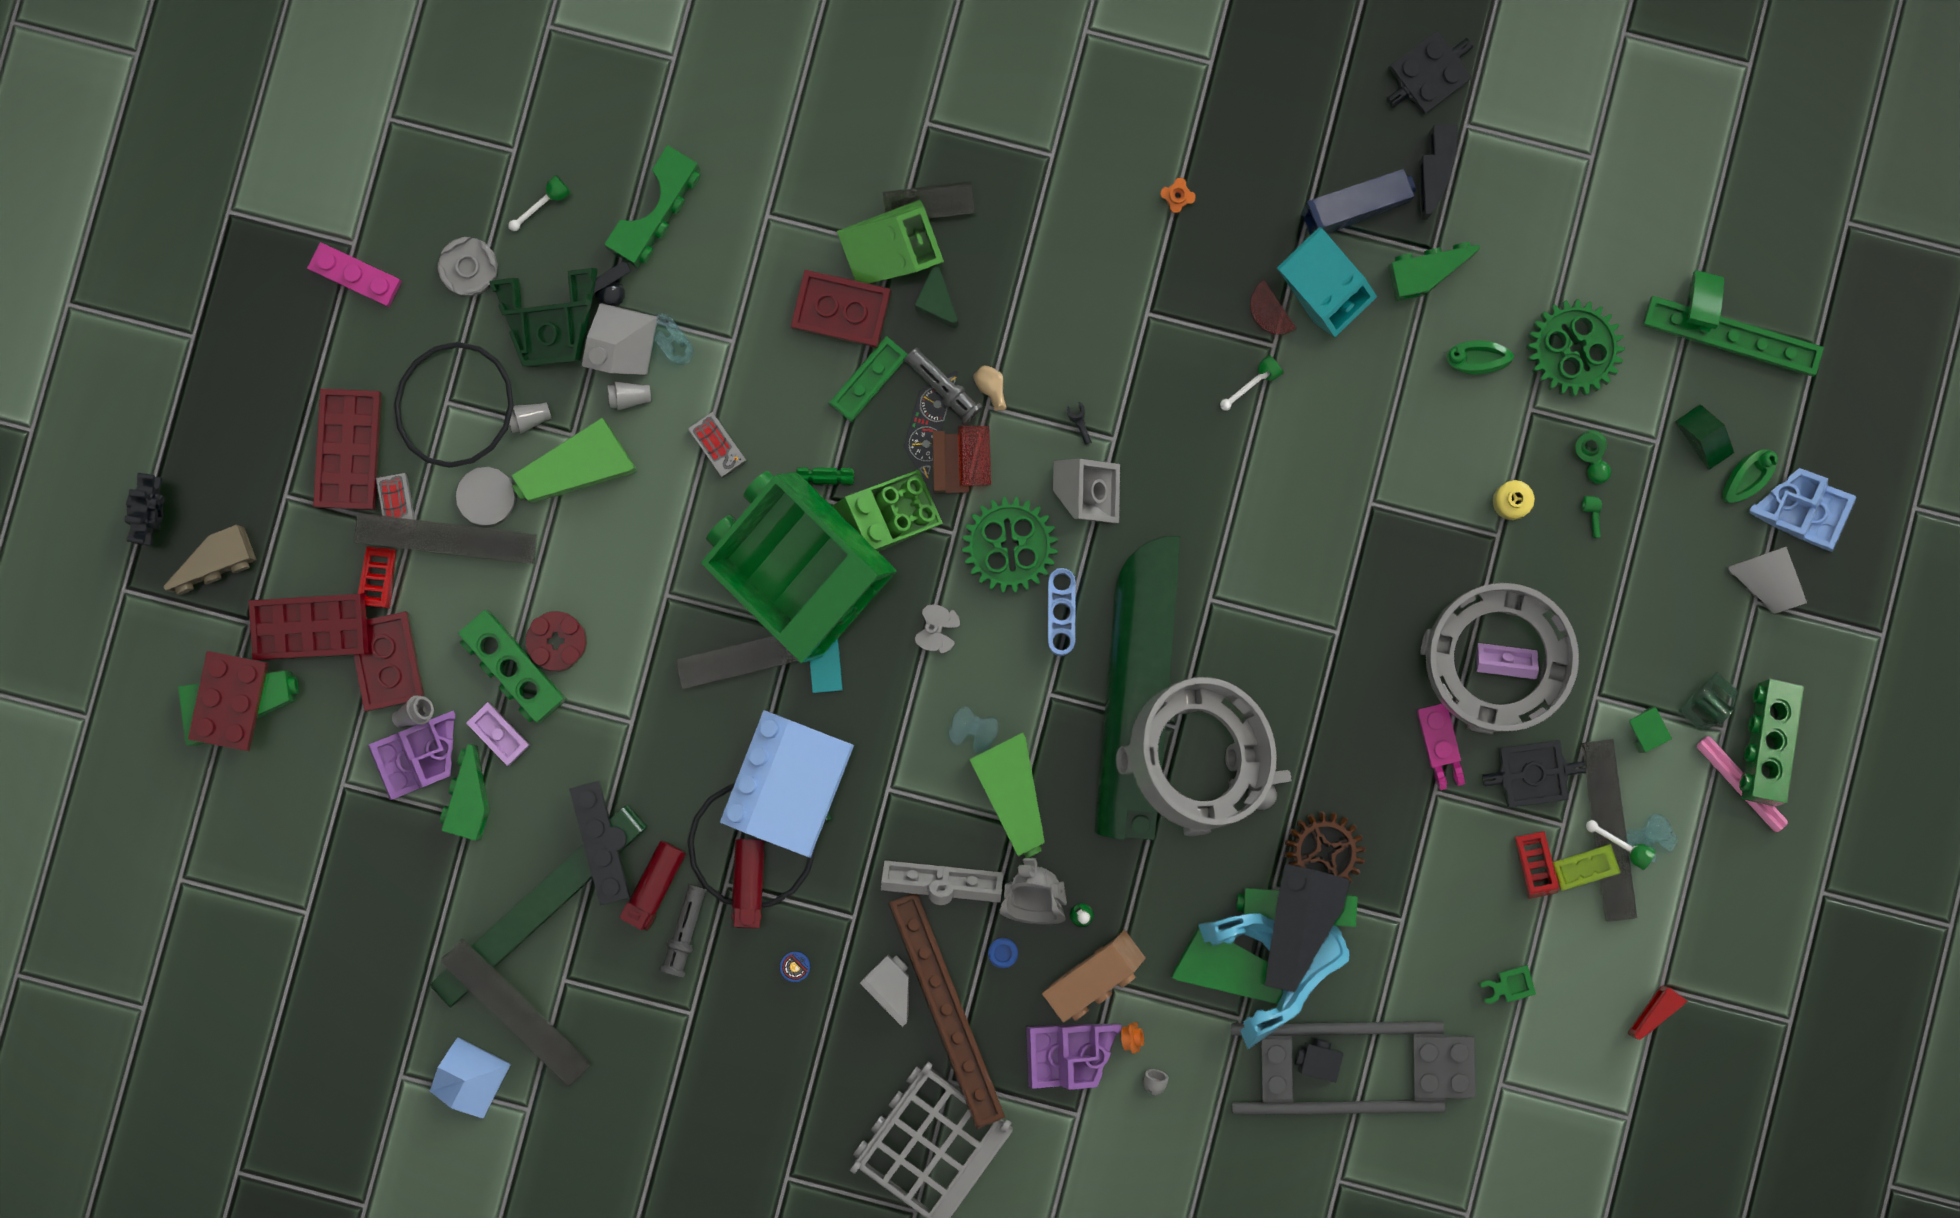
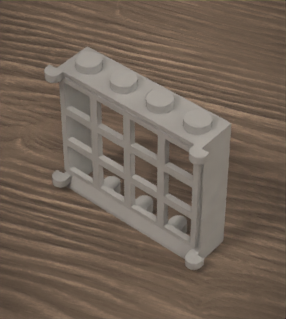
(967, 1174)

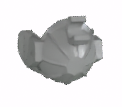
(1034, 896)

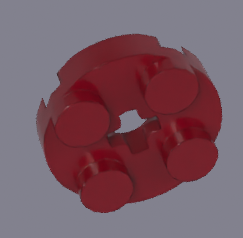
(543, 629)

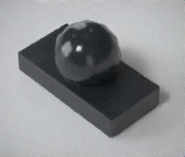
(608, 289)

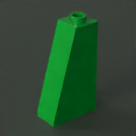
(277, 692)
(1265, 903)
(1225, 969)

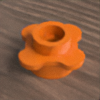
(1177, 204)
(1132, 1037)

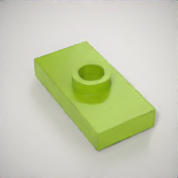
(1586, 867)

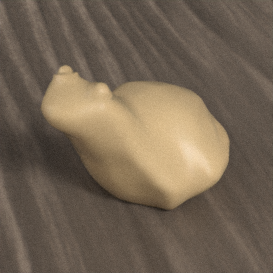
(991, 383)

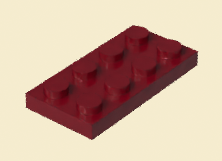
(347, 449)
(308, 626)

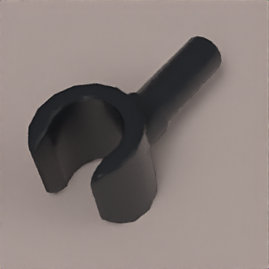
(1079, 420)

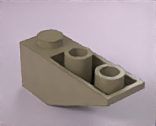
(216, 555)

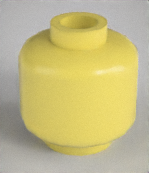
(1506, 507)

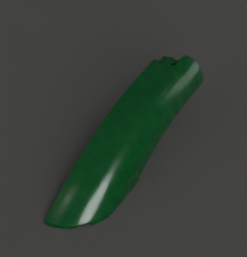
(1136, 672)

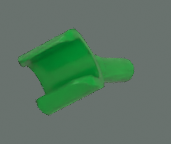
(1593, 505)

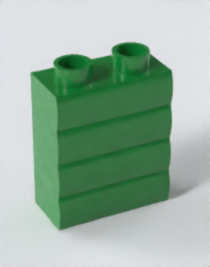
(795, 564)

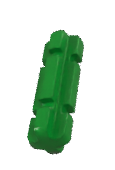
(827, 475)

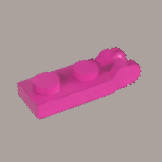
(1440, 743)

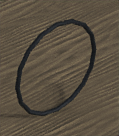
(400, 391)
(699, 875)

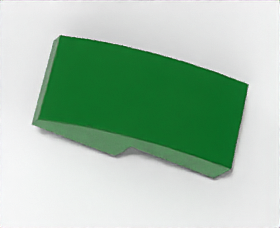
(1705, 299)

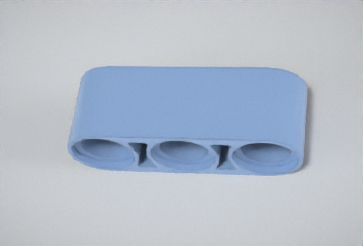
(1067, 598)

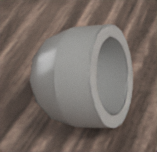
(1155, 1081)

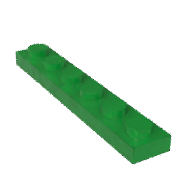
(1735, 337)

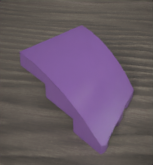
(415, 756)
(1068, 1054)

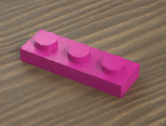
(354, 274)

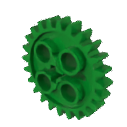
(1551, 360)
(982, 547)

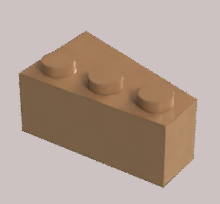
(1094, 978)

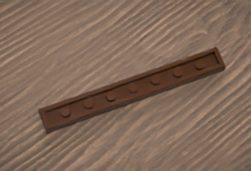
(946, 1010)

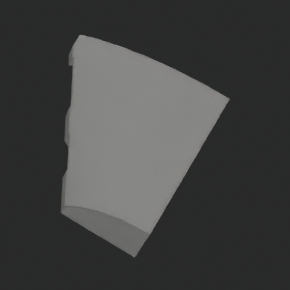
(1771, 580)

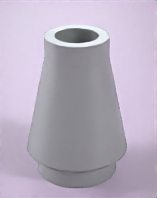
(627, 395)
(528, 416)
(415, 711)

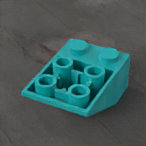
(1326, 283)

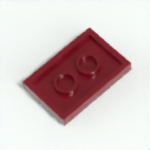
(841, 308)
(391, 668)
(228, 701)

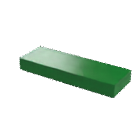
(868, 379)

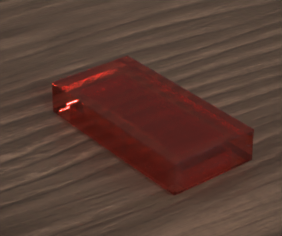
(974, 455)

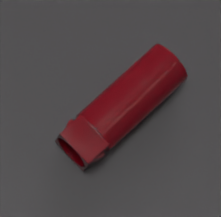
(747, 883)
(653, 886)

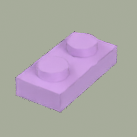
(1507, 661)
(498, 734)

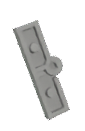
(942, 882)

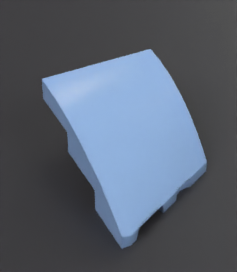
(1807, 509)

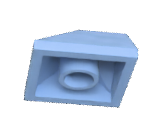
(469, 1078)

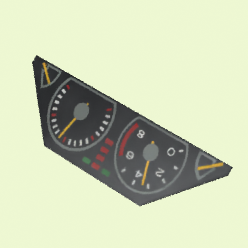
(927, 417)

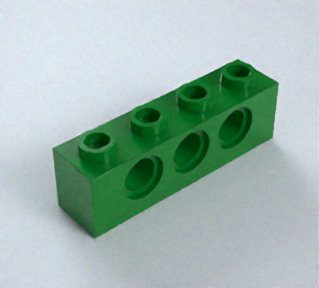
(548, 695)
(1787, 701)

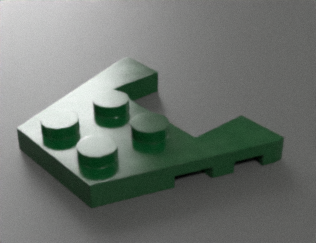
(549, 331)

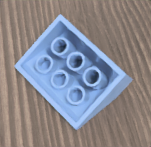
(786, 783)

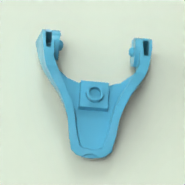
(1330, 957)

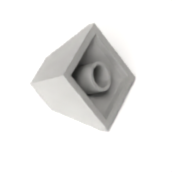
(620, 341)
(1088, 489)
(890, 987)

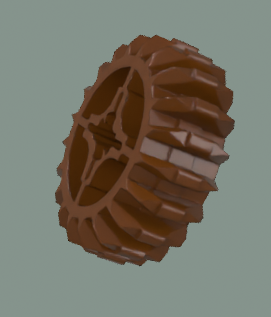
(1330, 865)

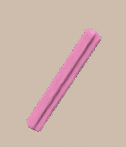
(1733, 774)

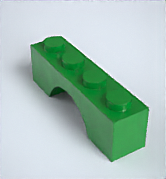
(635, 238)

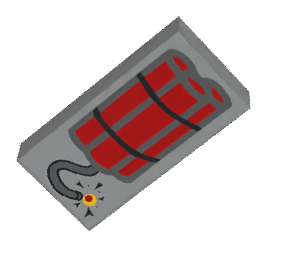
(717, 444)
(395, 496)

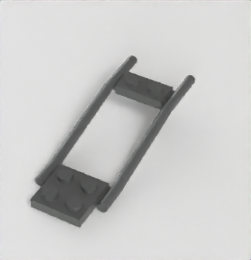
(1441, 1069)

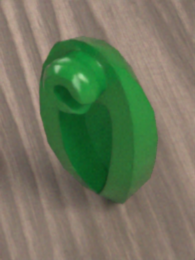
(1479, 357)
(1750, 475)

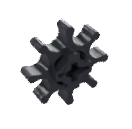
(144, 509)

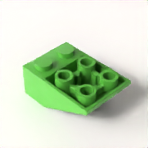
(891, 244)
(891, 511)

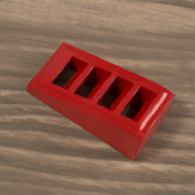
(388, 578)
(1539, 891)
(1660, 1007)

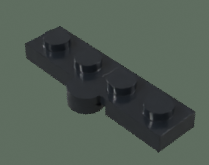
(601, 842)

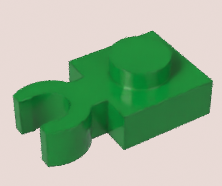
(1512, 983)

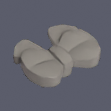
(931, 637)

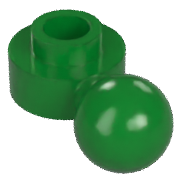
(1598, 470)

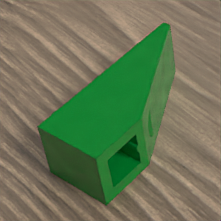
(1420, 274)
(469, 801)

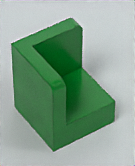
(1649, 730)

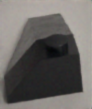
(1304, 916)

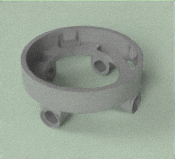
(1556, 674)
(1251, 754)

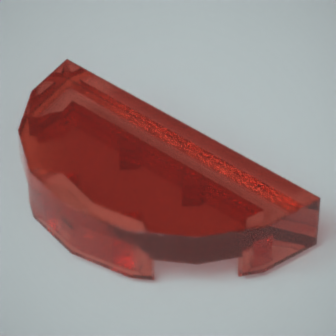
(1268, 312)

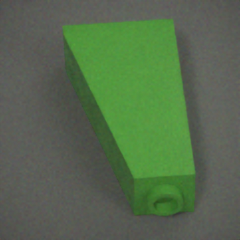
(577, 463)
(1011, 790)

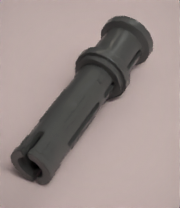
(952, 399)
(680, 945)

